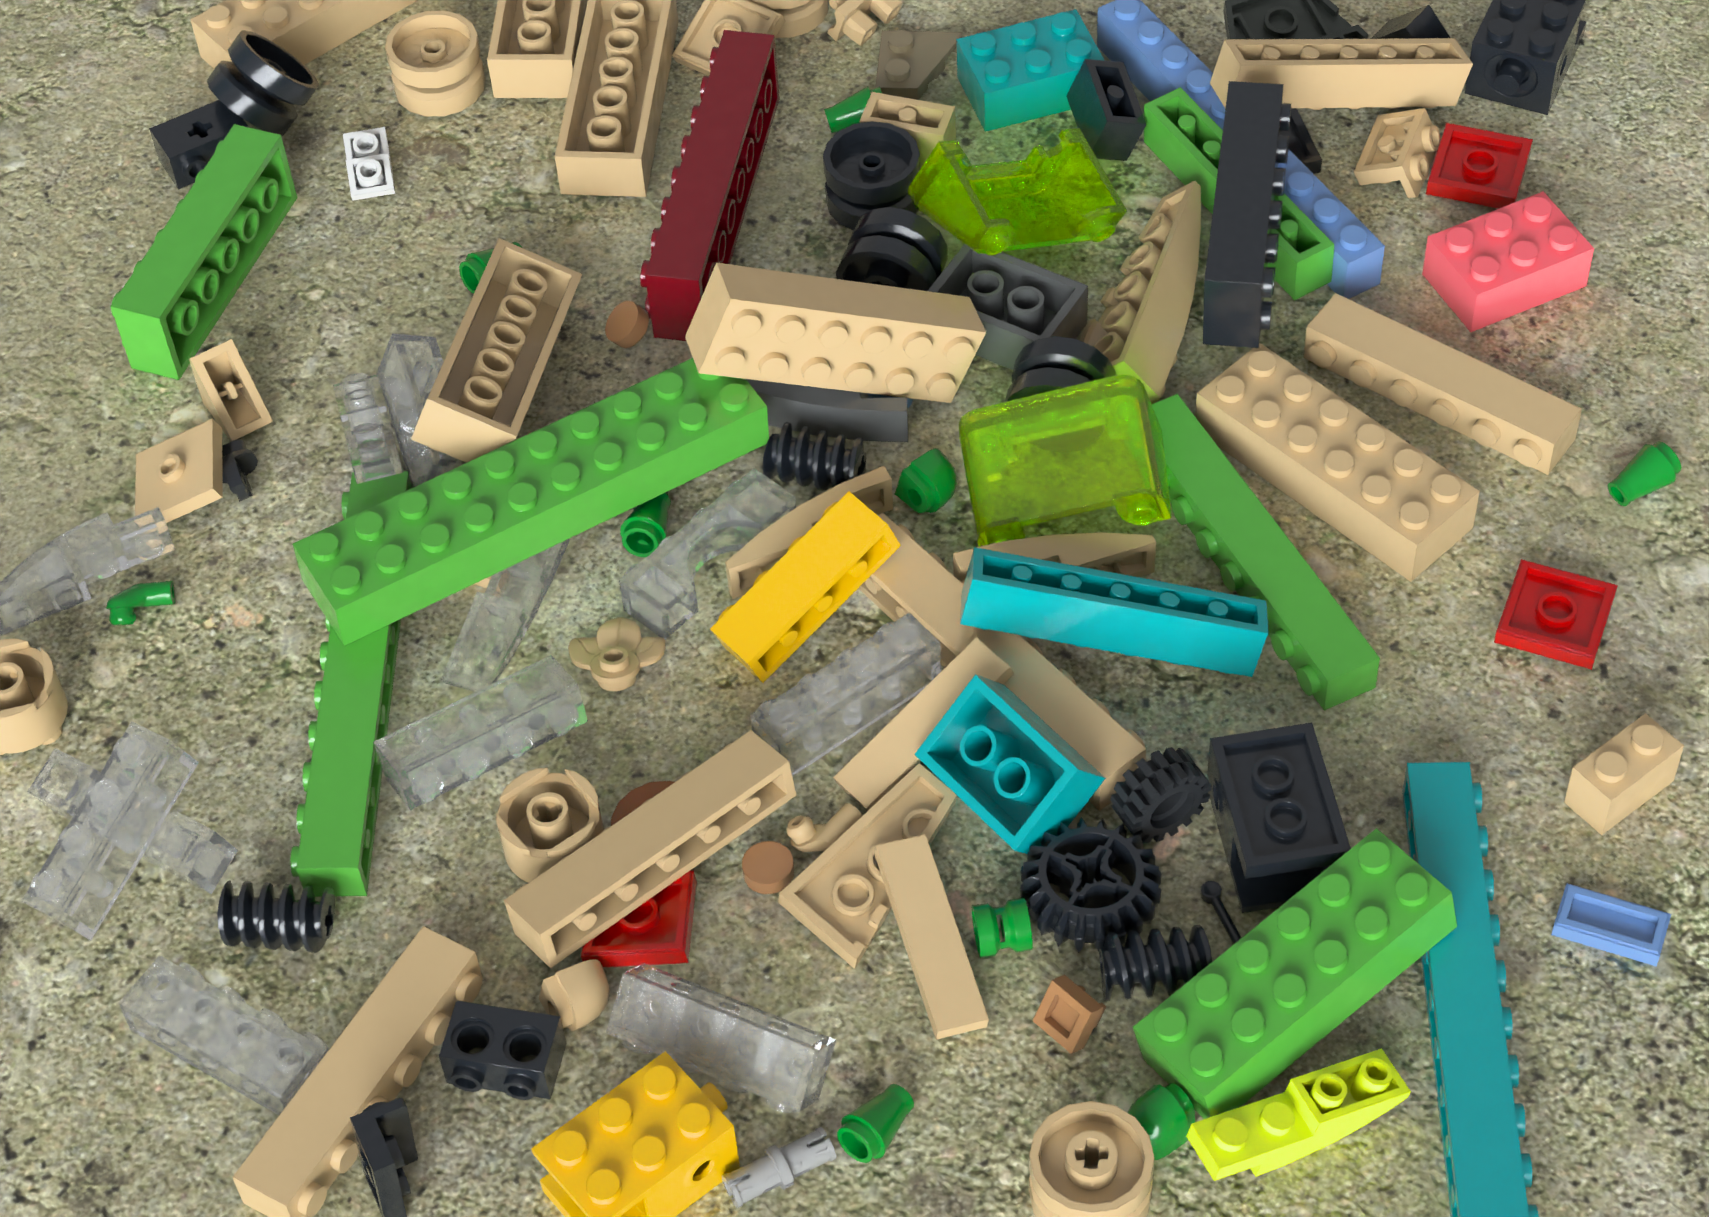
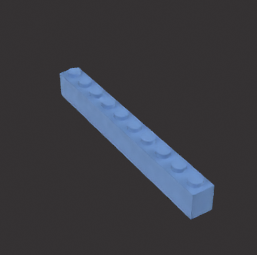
(1163, 63)

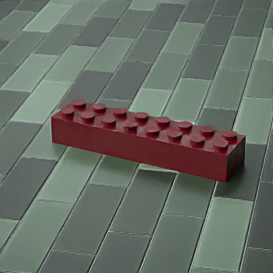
(713, 179)

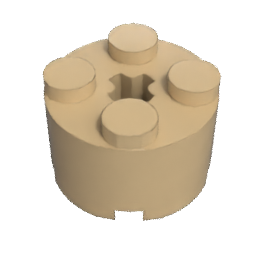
(30, 698)
(546, 819)

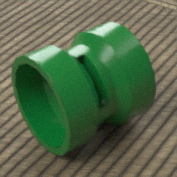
(1014, 927)

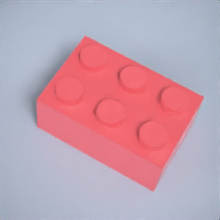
(1507, 261)

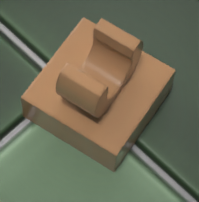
(1068, 1013)

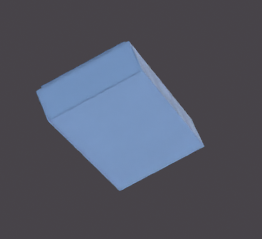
(1611, 924)

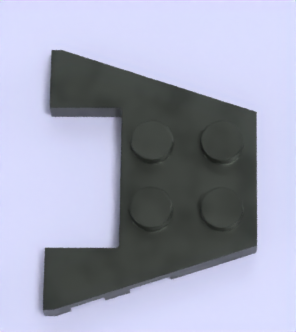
(1287, 20)

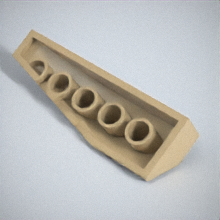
(1154, 299)

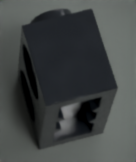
(506, 1038)

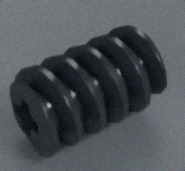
(812, 460)
(275, 919)
(1152, 962)

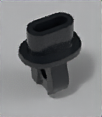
(236, 465)

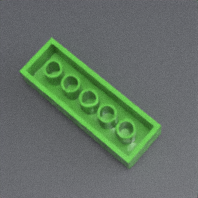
(204, 252)
(1296, 976)

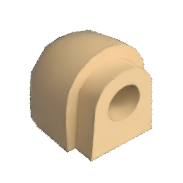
(576, 994)

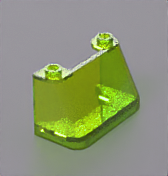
(1020, 203)
(1065, 458)

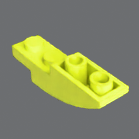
(1301, 1120)

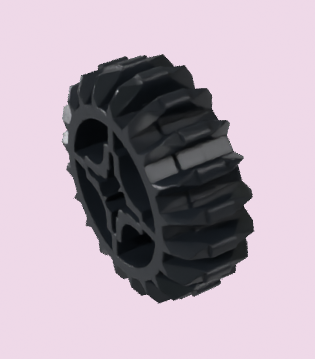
(1079, 861)

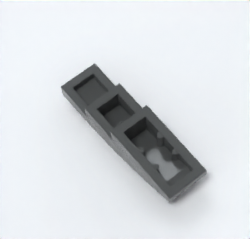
(834, 411)

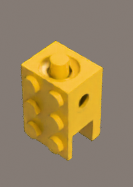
(641, 1147)

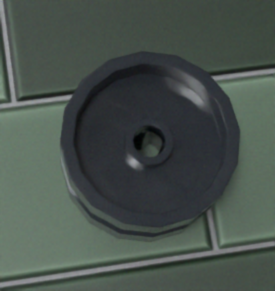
(262, 83)
(869, 170)
(894, 250)
(1056, 364)

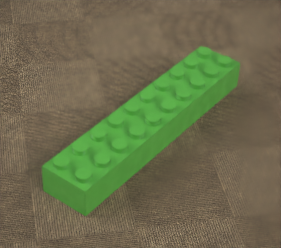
(527, 496)

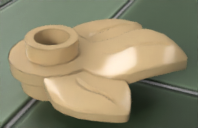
(616, 653)

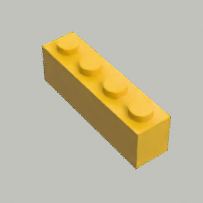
(805, 586)

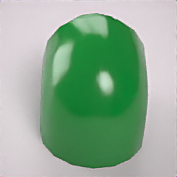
(927, 482)
(1165, 1116)

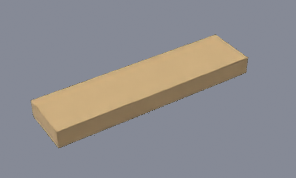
(892, 750)
(931, 937)

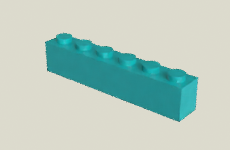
(1113, 612)

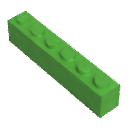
(1191, 149)

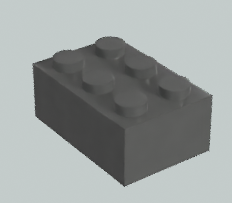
(1014, 301)

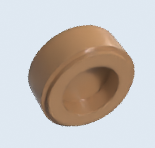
(627, 324)
(768, 867)

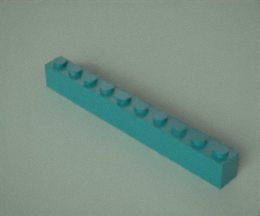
(1464, 1001)

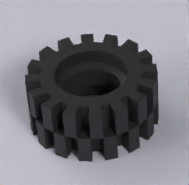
(1161, 794)

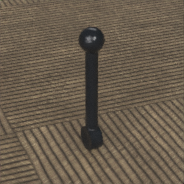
(1211, 894)

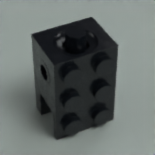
(1525, 51)
(1274, 812)

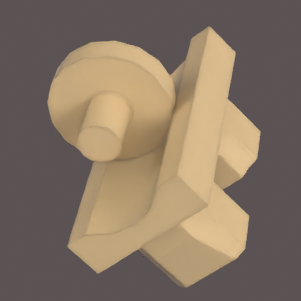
(854, 20)

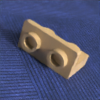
(1399, 149)

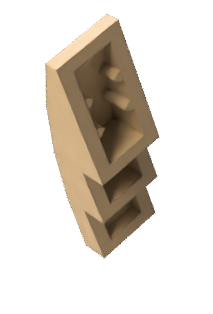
(772, 543)
(1101, 551)

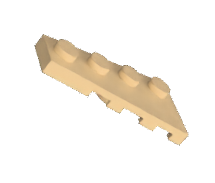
(843, 889)

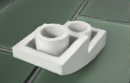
(368, 163)

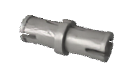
(778, 1167)

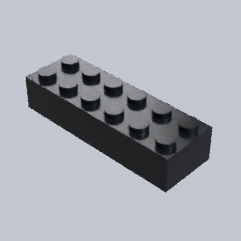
(1245, 214)

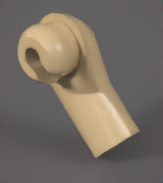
(818, 837)

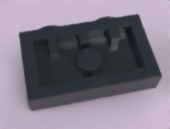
(384, 1147)

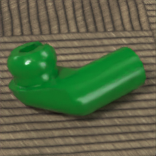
(136, 596)

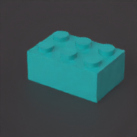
(1023, 68)
(1008, 764)

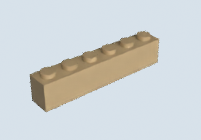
(1348, 71)
(1442, 383)
(650, 848)
(364, 1066)

